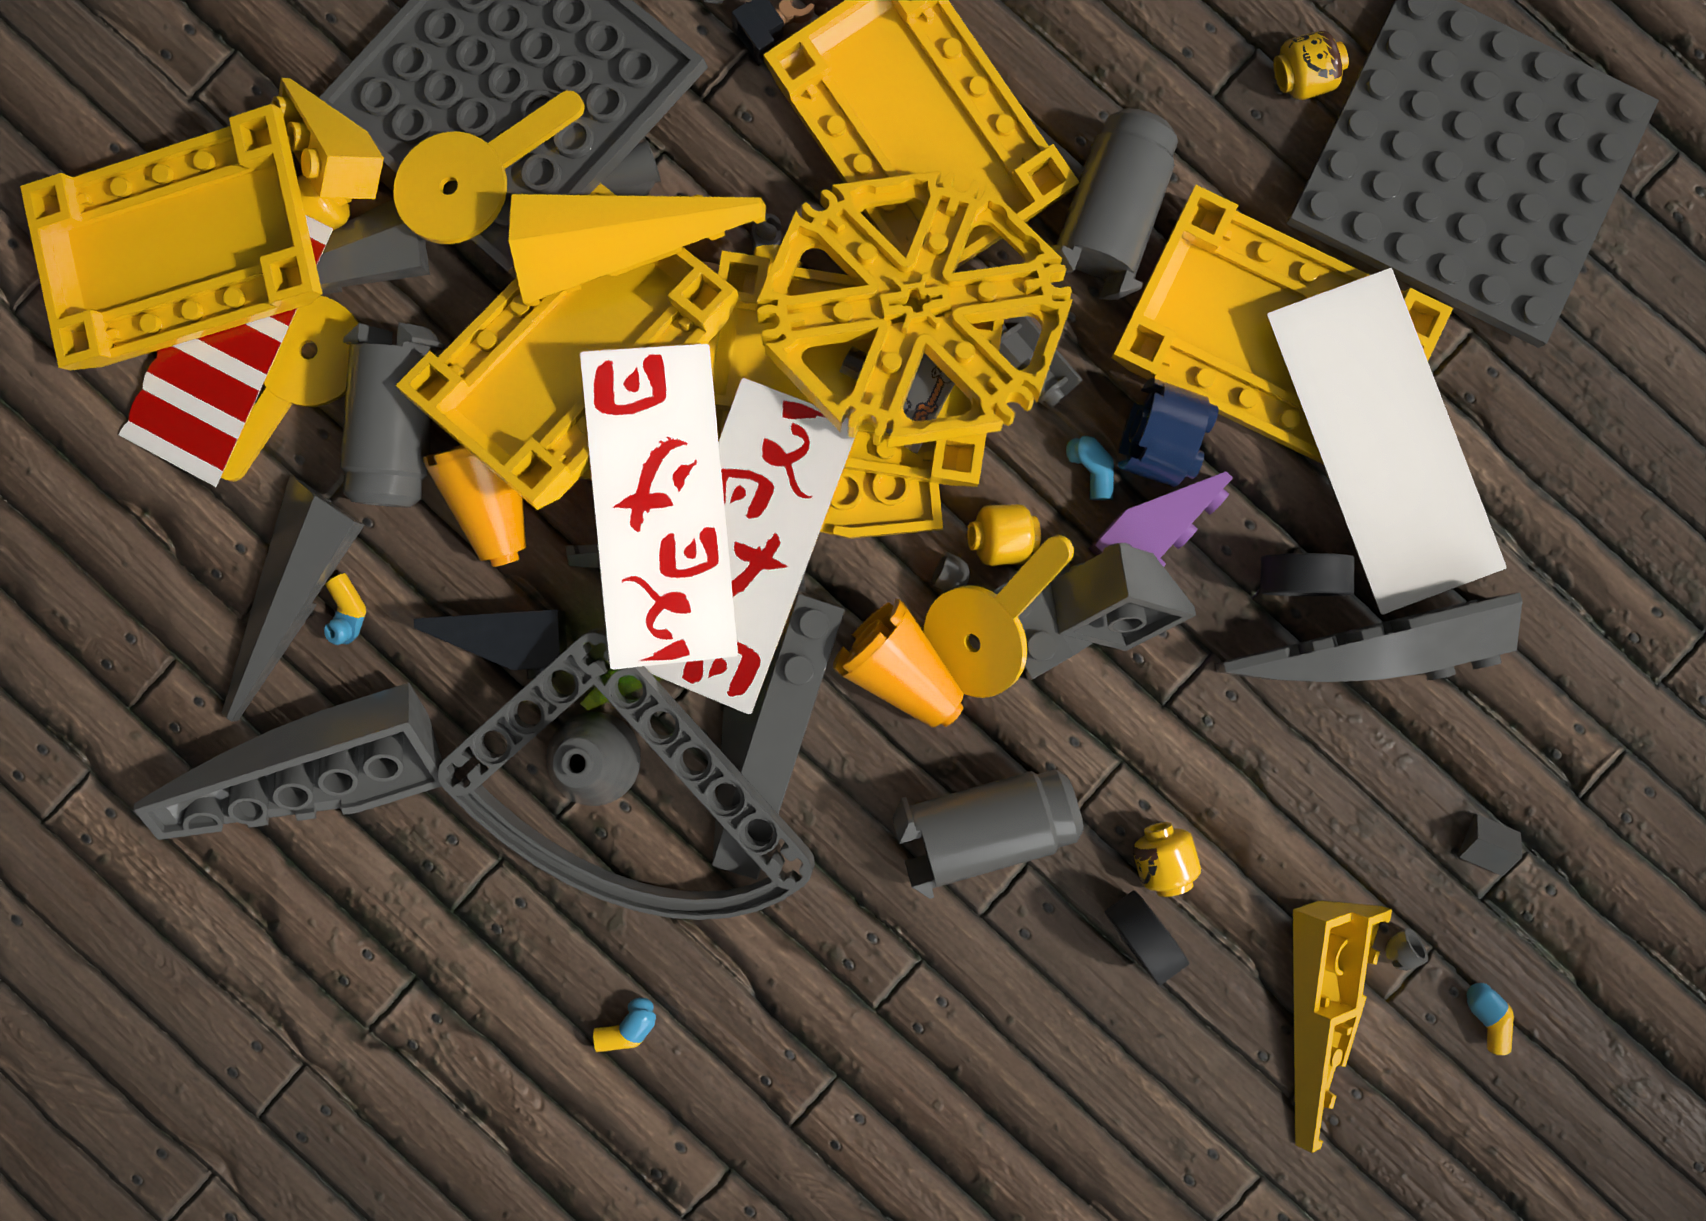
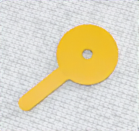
(476, 168)
(297, 379)
(994, 622)

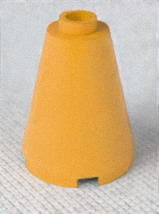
(481, 503)
(901, 667)

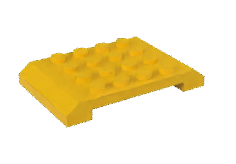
(914, 93)
(172, 243)
(1208, 320)
(739, 354)
(516, 372)

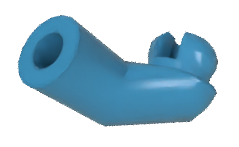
(1097, 462)

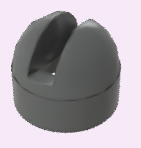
(950, 573)
(1406, 950)

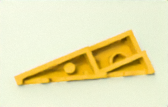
(578, 238)
(1329, 976)

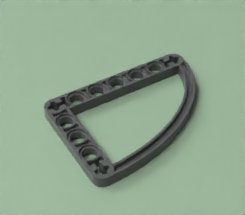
(591, 878)

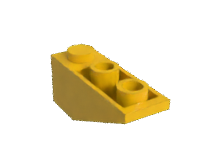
(329, 146)

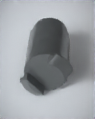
(1118, 200)
(381, 427)
(988, 827)

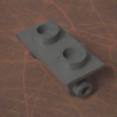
(1018, 345)

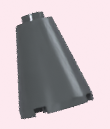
(610, 758)

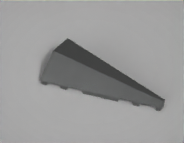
(372, 250)
(301, 557)

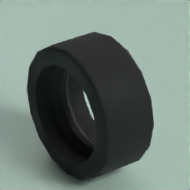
(1307, 574)
(1147, 937)

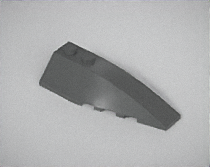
(1396, 648)
(770, 738)
(329, 760)

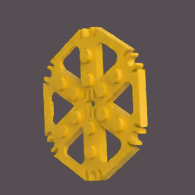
(901, 336)

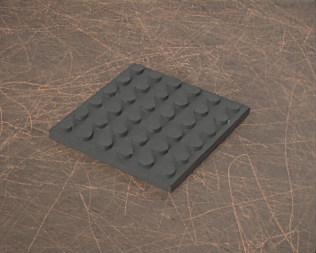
(499, 60)
(1473, 164)

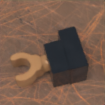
(762, 25)

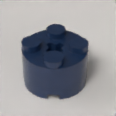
(1166, 433)

